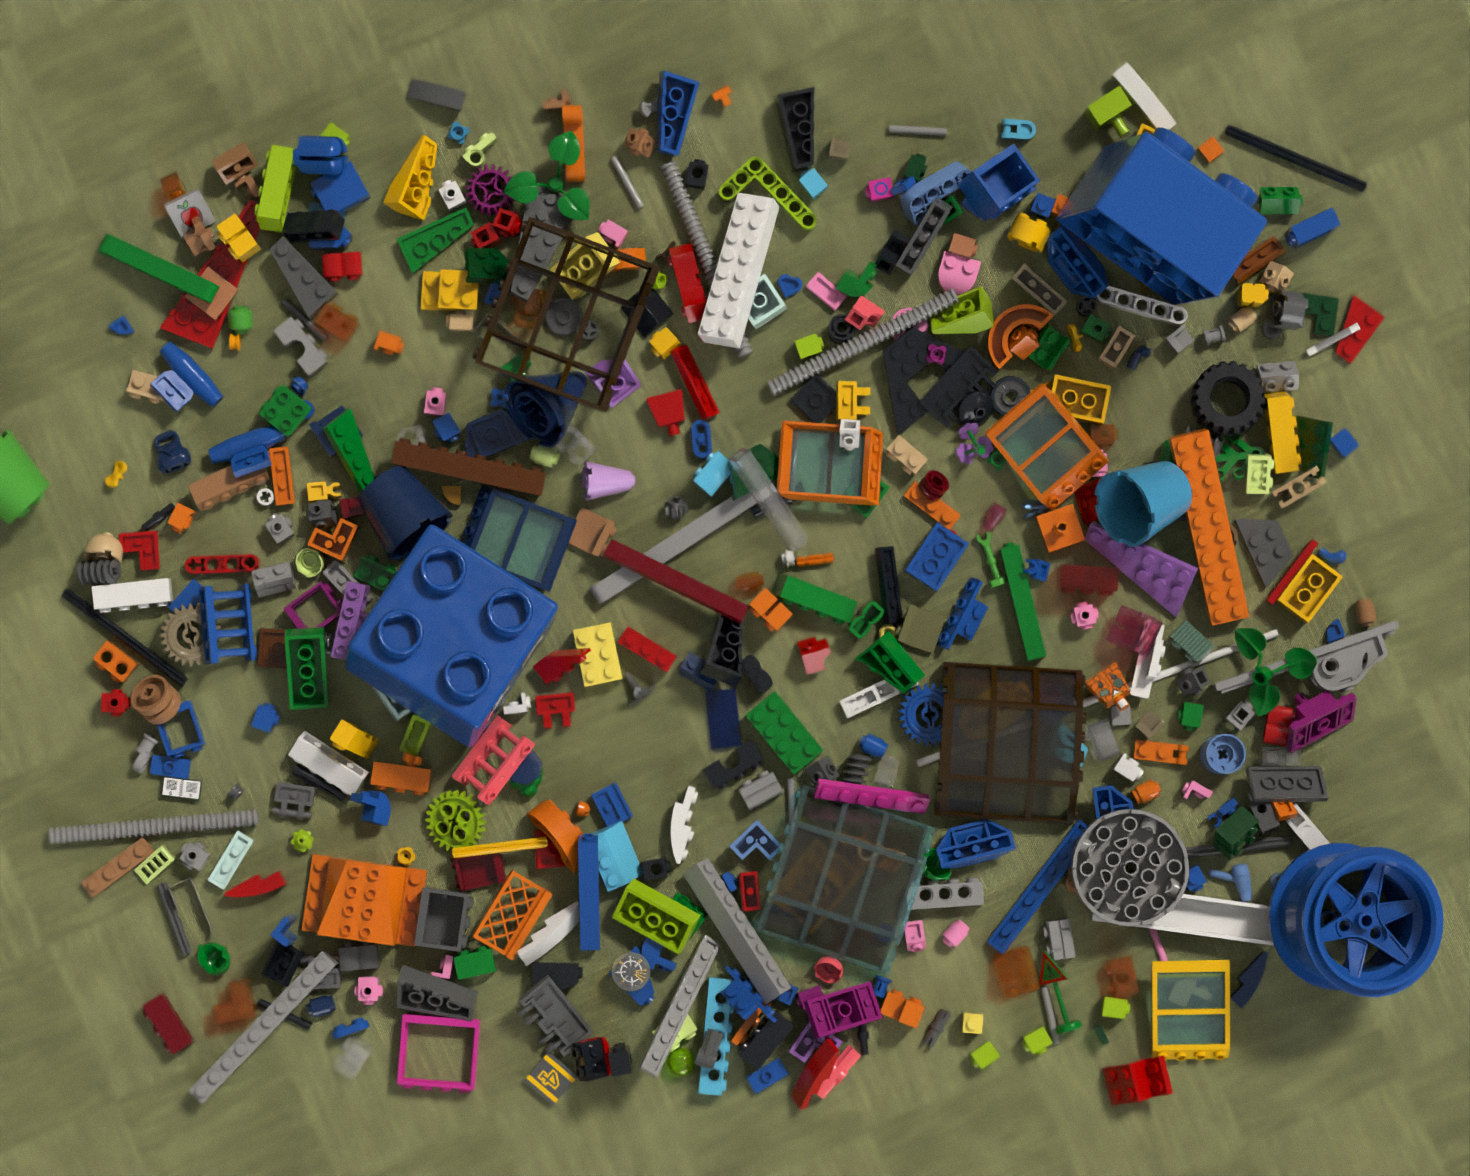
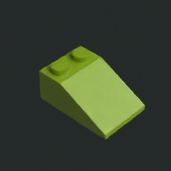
(969, 316)

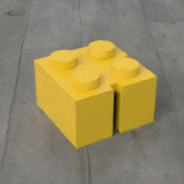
(238, 237)

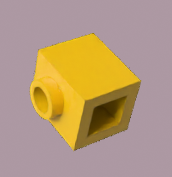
(663, 342)

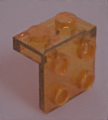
(1016, 972)

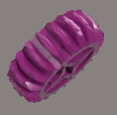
(487, 199)

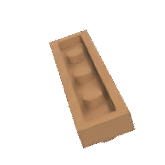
(117, 867)

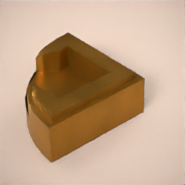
(452, 494)

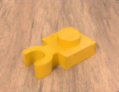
(319, 491)

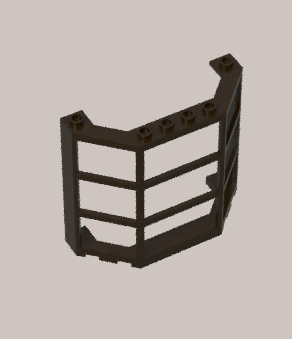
(628, 333)

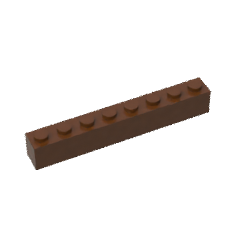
(468, 468)

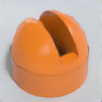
(582, 809)

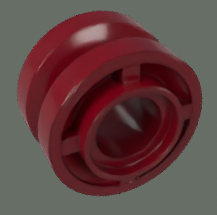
(933, 485)

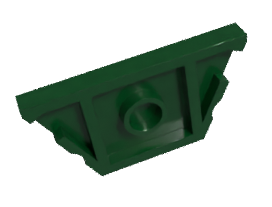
(485, 265)
(768, 462)

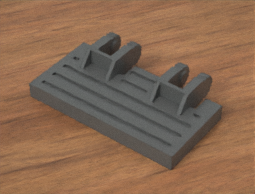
(557, 1016)

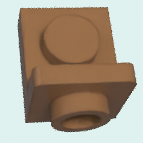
(554, 104)
(252, 188)

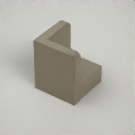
(839, 150)
(1148, 724)

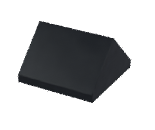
(654, 312)

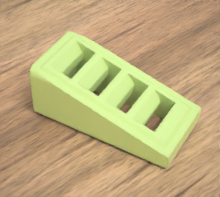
(166, 853)

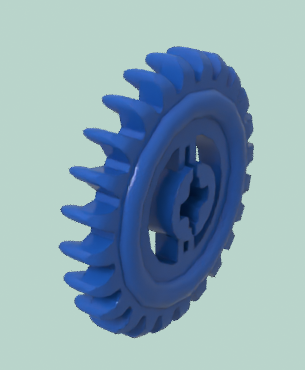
(925, 695)

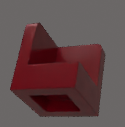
(351, 508)

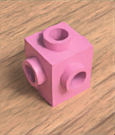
(1076, 615)
(373, 984)

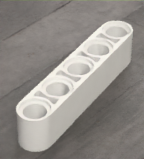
(1150, 303)

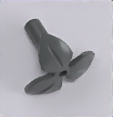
(638, 691)

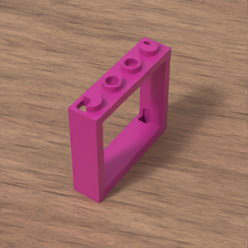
(427, 1084)

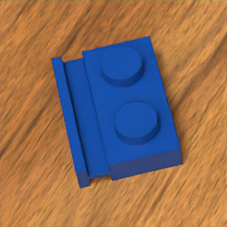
(611, 804)

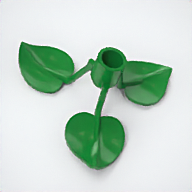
(573, 204)
(1262, 696)

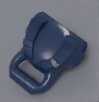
(171, 455)

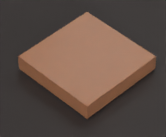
(222, 299)

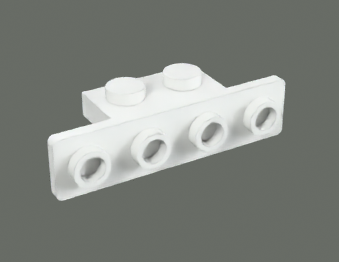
(1148, 668)

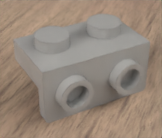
(1279, 376)

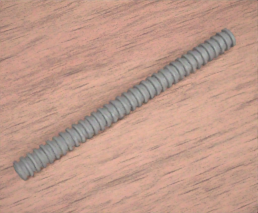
(696, 234)
(863, 341)
(153, 826)

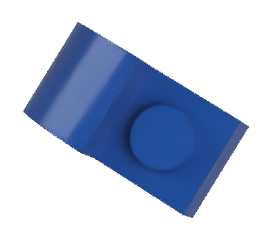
(376, 808)
(651, 951)

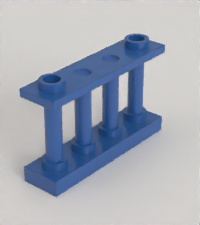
(210, 615)

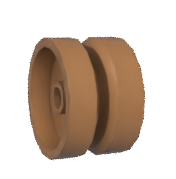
(155, 699)

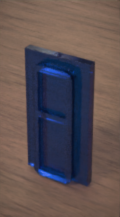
(723, 718)

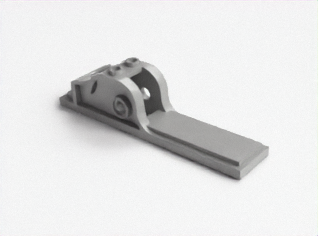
(1344, 655)

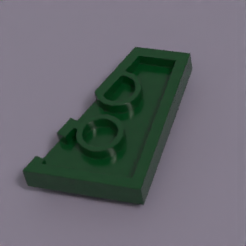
(1314, 443)

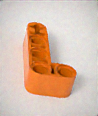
(573, 122)

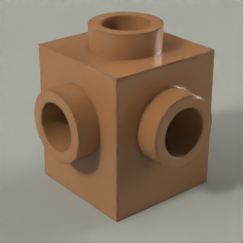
(639, 142)

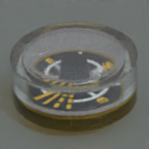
(631, 971)

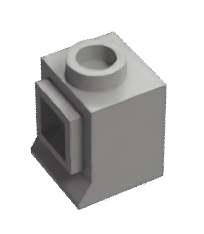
(1236, 721)

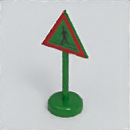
(1052, 974)

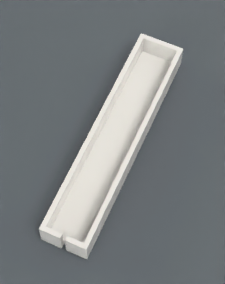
(1215, 919)

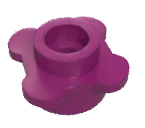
(931, 355)

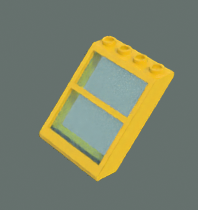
(1190, 1009)

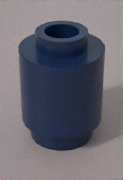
(321, 1006)

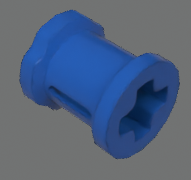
(881, 986)

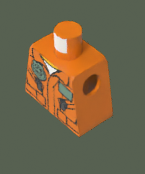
(1109, 687)

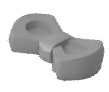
(647, 108)

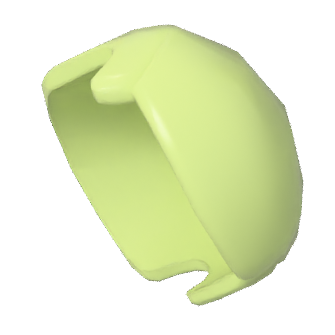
(309, 562)

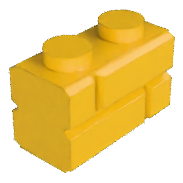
(1251, 295)

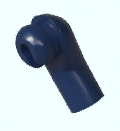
(1136, 356)

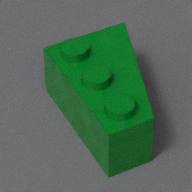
(892, 662)

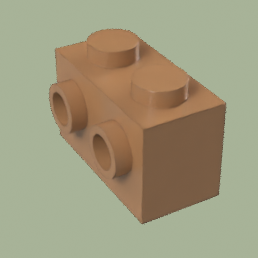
(234, 163)

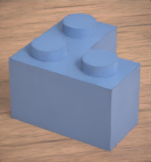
(755, 836)

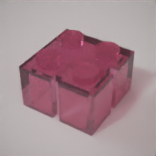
(1139, 631)

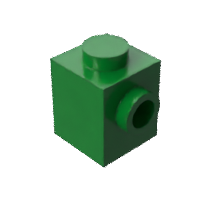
(1096, 329)
(1190, 716)

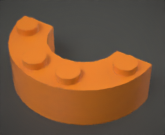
(1010, 319)
(559, 829)

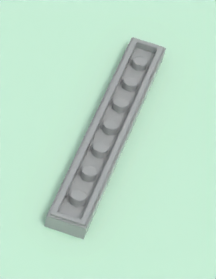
(679, 1006)

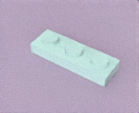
(231, 860)

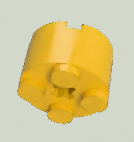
(1029, 233)

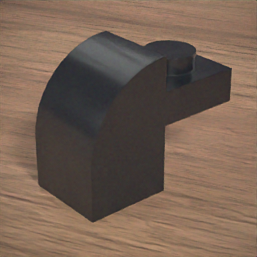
(892, 252)

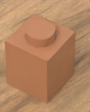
(963, 246)

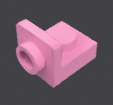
(1199, 790)
(915, 936)
(447, 966)

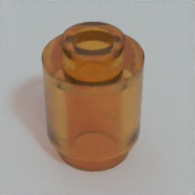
(750, 581)

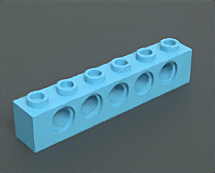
(707, 1085)

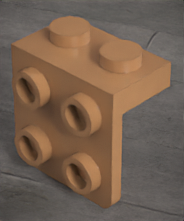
(592, 532)

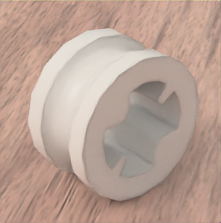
(260, 494)

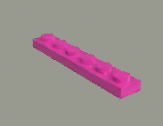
(871, 796)

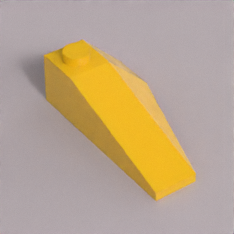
(412, 184)

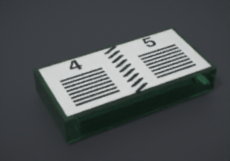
(181, 788)

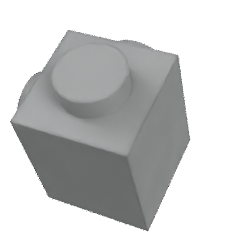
(280, 528)

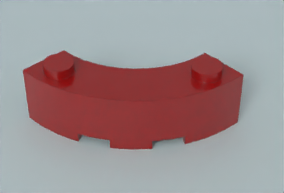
(690, 287)

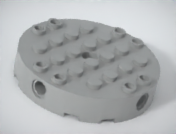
(1100, 867)

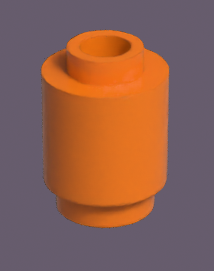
(1146, 792)

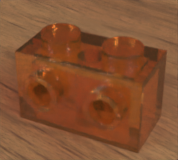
(337, 322)

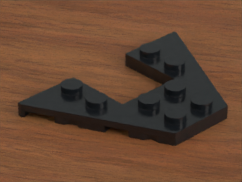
(902, 361)

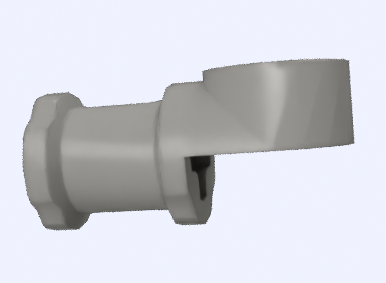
(144, 749)

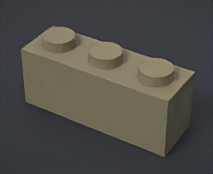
(1040, 289)

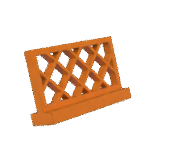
(527, 920)

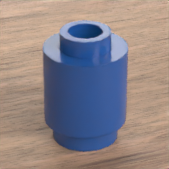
(873, 745)

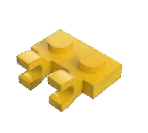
(847, 400)

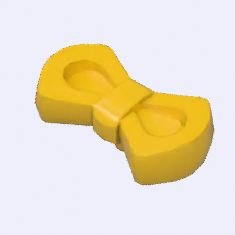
(1076, 344)
(119, 468)

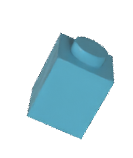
(812, 183)

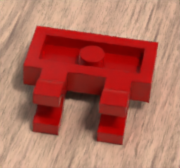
(555, 704)

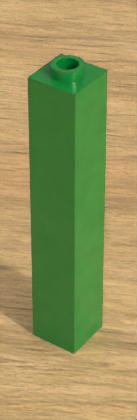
(1022, 601)

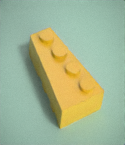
(1281, 431)

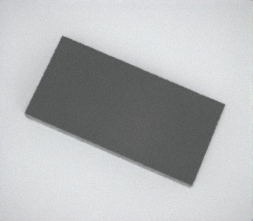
(1287, 784)

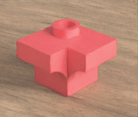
(864, 313)

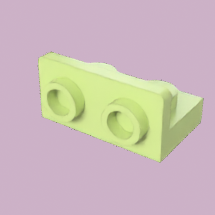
(1258, 474)

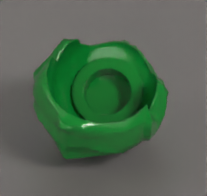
(933, 869)
(213, 958)

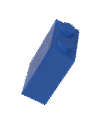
(339, 190)

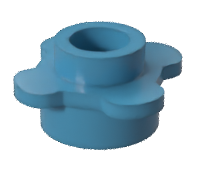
(453, 132)

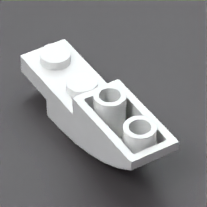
(1306, 829)
(679, 831)

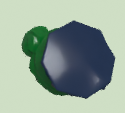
(528, 775)

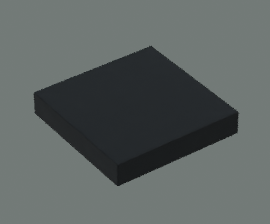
(815, 399)

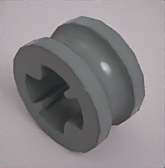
(235, 792)

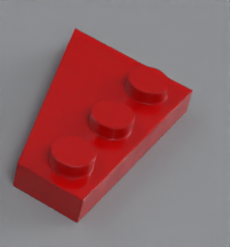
(1368, 321)

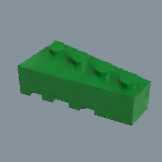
(814, 598)

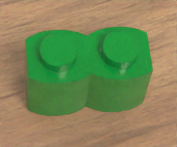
(862, 622)

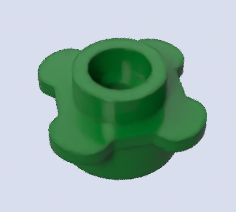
(992, 460)

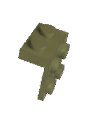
(919, 628)

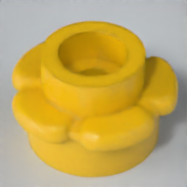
(405, 861)

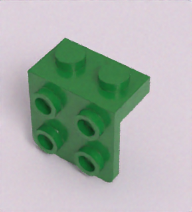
(285, 410)

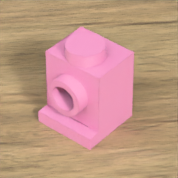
(613, 233)
(435, 409)

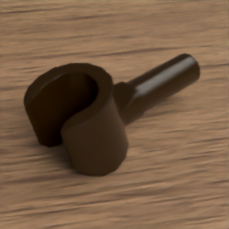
(665, 253)

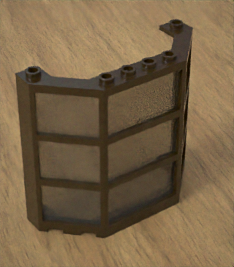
(1010, 743)

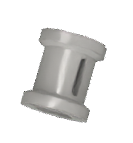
(1214, 335)

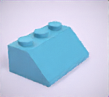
(616, 856)

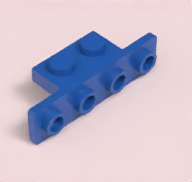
(965, 616)
(743, 999)

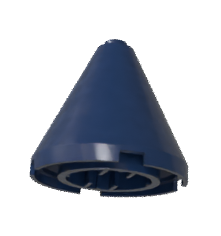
(542, 412)

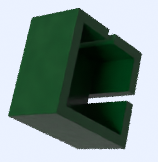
(1236, 833)

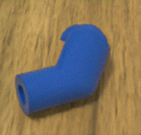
(1332, 558)

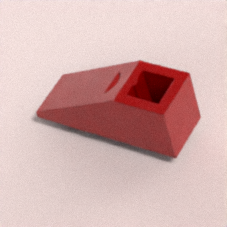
(559, 661)

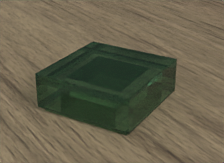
(1101, 1034)

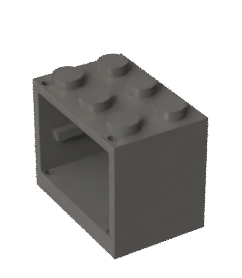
(443, 919)

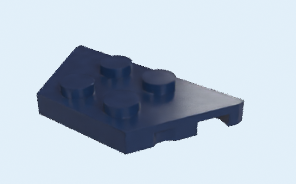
(492, 434)

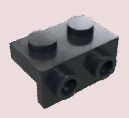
(282, 963)
(589, 1060)

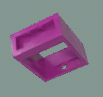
(327, 590)

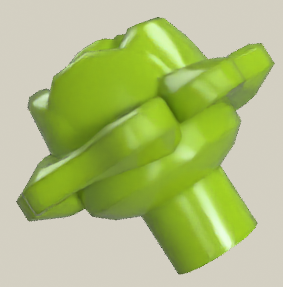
(302, 840)

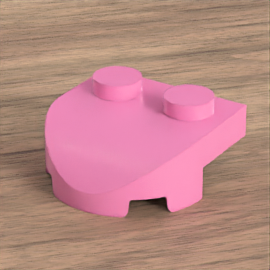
(957, 273)

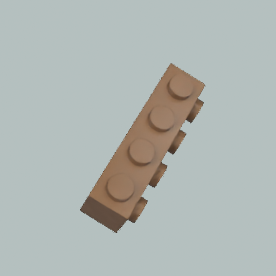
(223, 485)

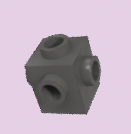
(322, 514)
(1193, 681)
(823, 770)

